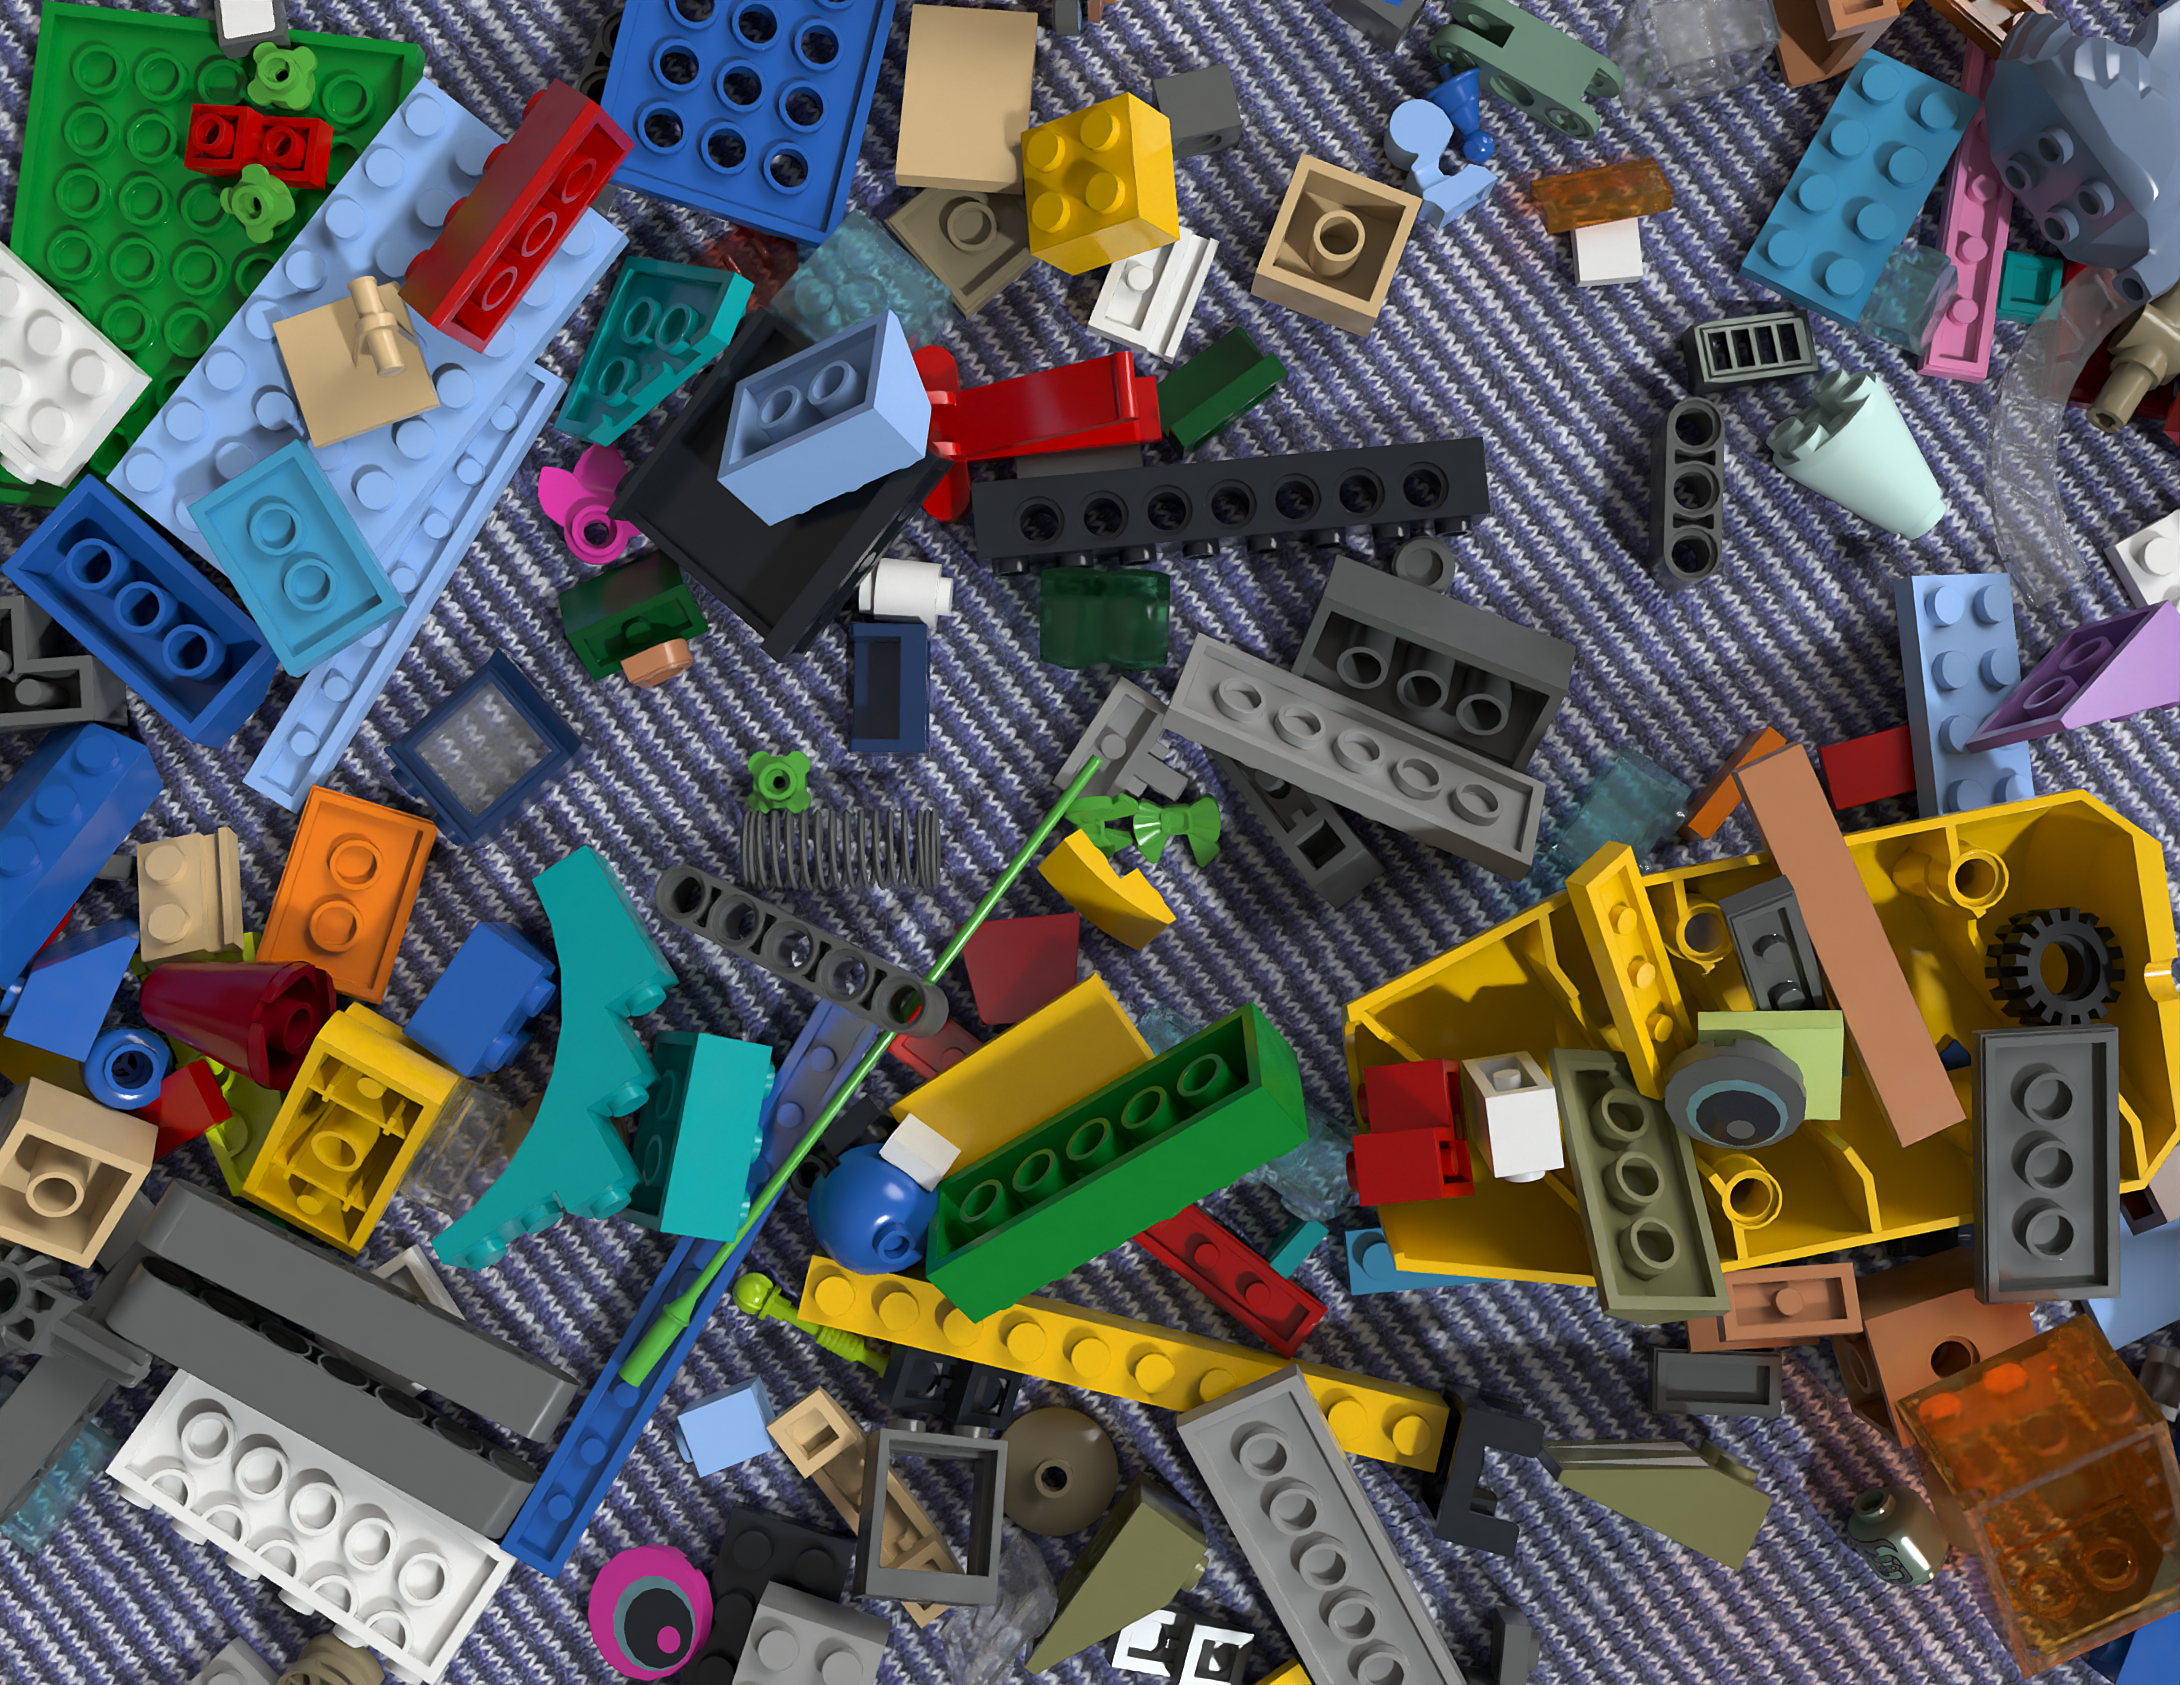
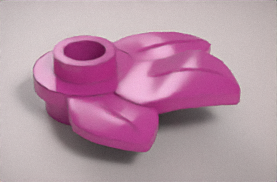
(584, 499)

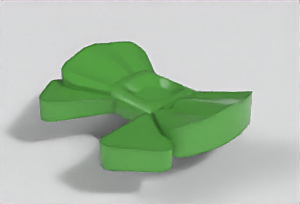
(1093, 811)
(1197, 820)

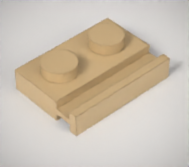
(189, 898)

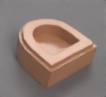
(658, 663)

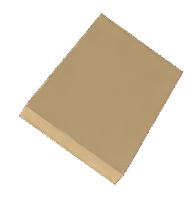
(966, 99)

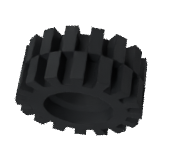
(2087, 960)

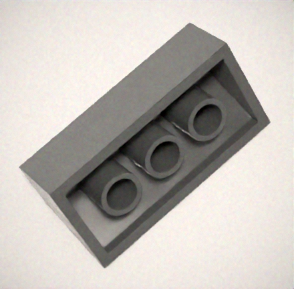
(1435, 662)

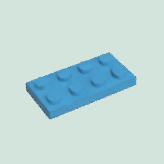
(1859, 187)

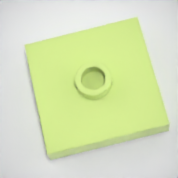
(1805, 1036)

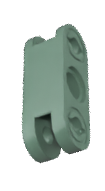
(1528, 64)

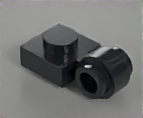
(863, 1124)

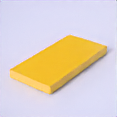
(1028, 1072)

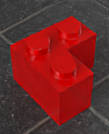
(1416, 1134)

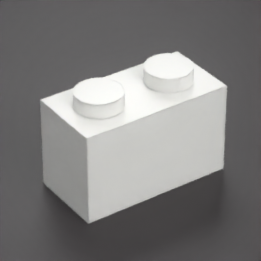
(1513, 1115)

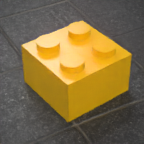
(1100, 185)

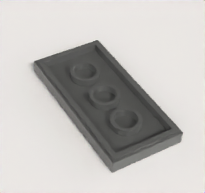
(2046, 1163)

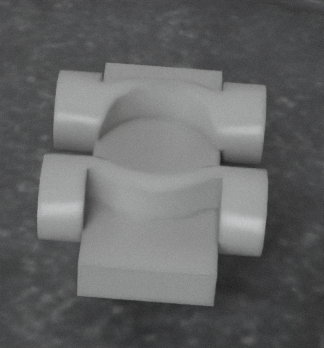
(2162, 1379)

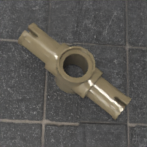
(2145, 357)

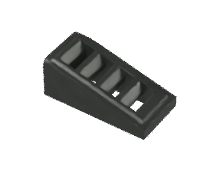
(1701, 358)

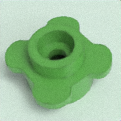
(291, 93)
(273, 195)
(792, 769)

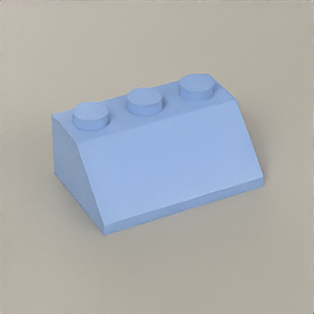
(826, 421)

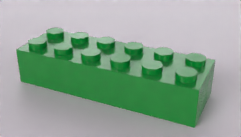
(1116, 1163)

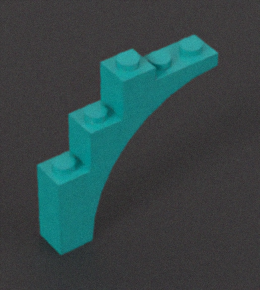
(599, 1069)

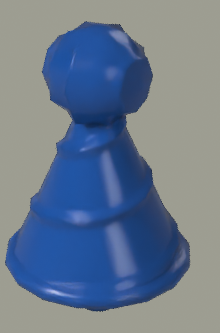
(1460, 102)

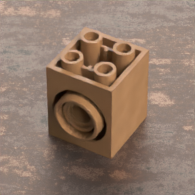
(1919, 1330)

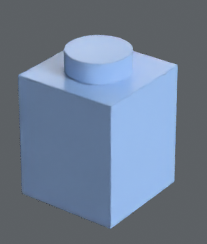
(726, 1427)

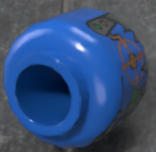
(142, 1081)

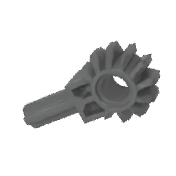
(57, 1322)

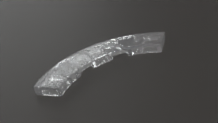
(2026, 429)

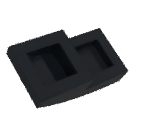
(949, 1387)

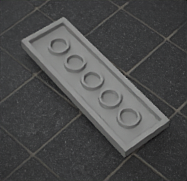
(1357, 757)
(1314, 1536)

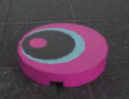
(650, 1611)

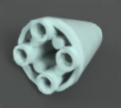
(1860, 455)

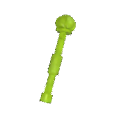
(756, 1294)

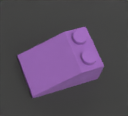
(2092, 677)

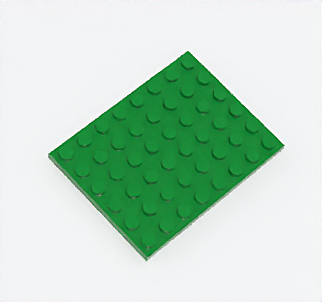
(134, 231)

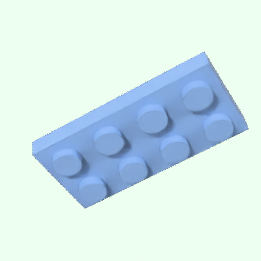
(1956, 673)

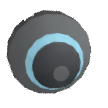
(1735, 1094)

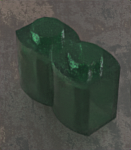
(1104, 618)

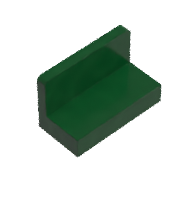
(1216, 391)
(629, 612)

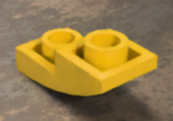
(1120, 907)

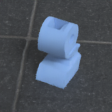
(1416, 144)

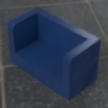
(891, 690)

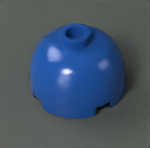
(870, 1213)

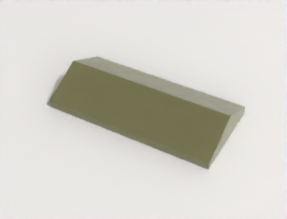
(1636, 1194)

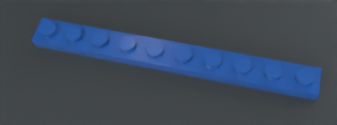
(614, 1409)

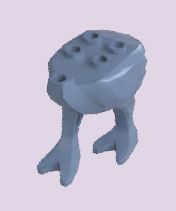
(2095, 143)

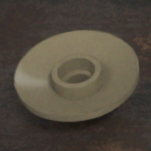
(1064, 1440)

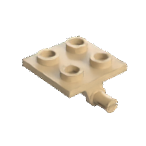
(356, 363)

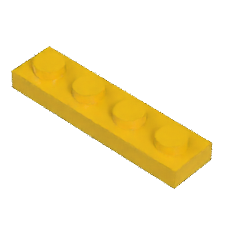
(1631, 964)

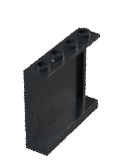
(779, 576)

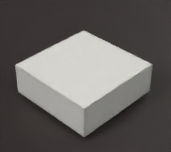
(1607, 253)
(919, 1152)

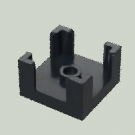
(1448, 1497)

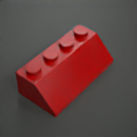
(515, 215)

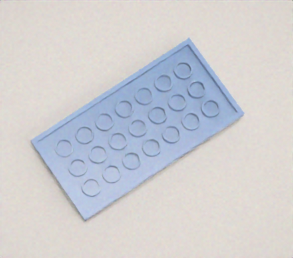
(374, 223)

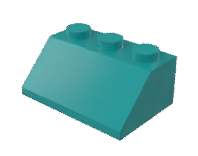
(699, 1135)

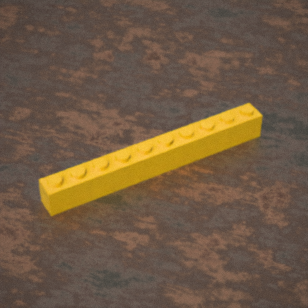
(1120, 1356)

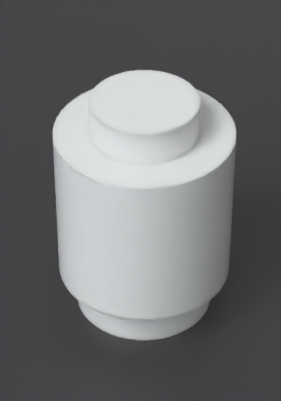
(906, 592)

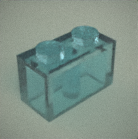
(1625, 803)

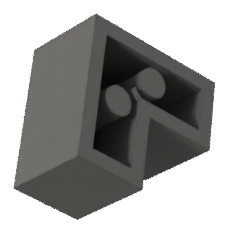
(48, 690)

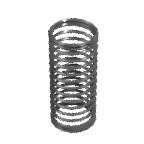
(753, 851)

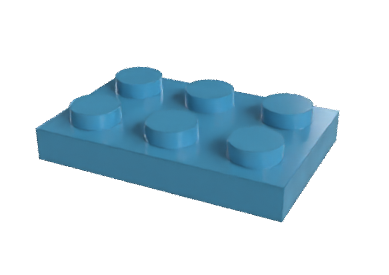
(297, 558)

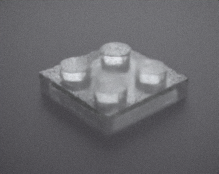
(984, 1641)

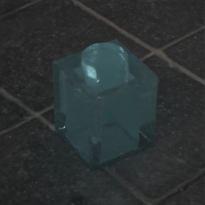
(1910, 298)

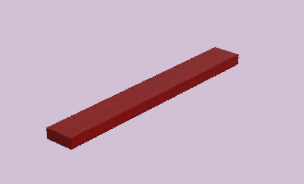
(1187, 1243)

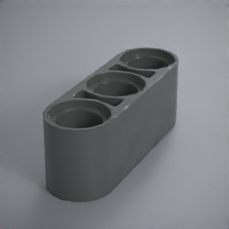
(1702, 469)

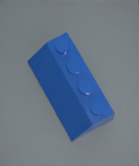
(146, 613)
(61, 827)

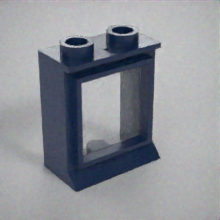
(488, 752)

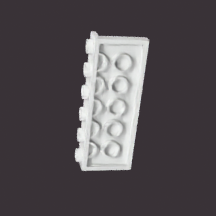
(57, 380)
(313, 1525)

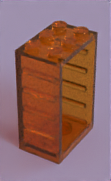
(2053, 1492)

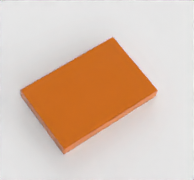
(348, 890)

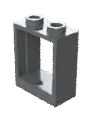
(963, 1444)

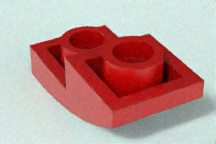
(231, 137)
(1868, 767)

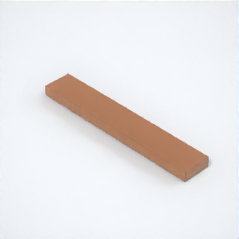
(1849, 944)

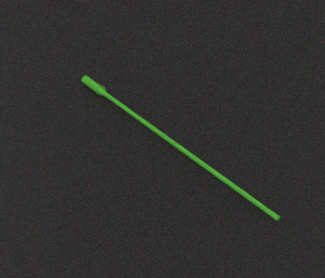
(677, 1313)

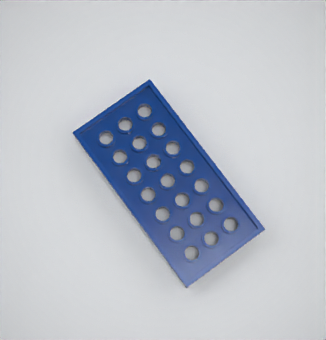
(764, 130)

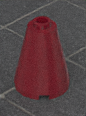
(242, 1013)

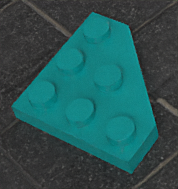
(650, 340)

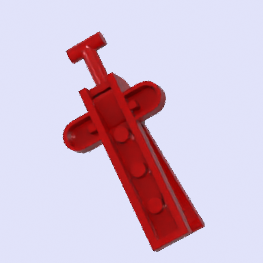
(1032, 414)

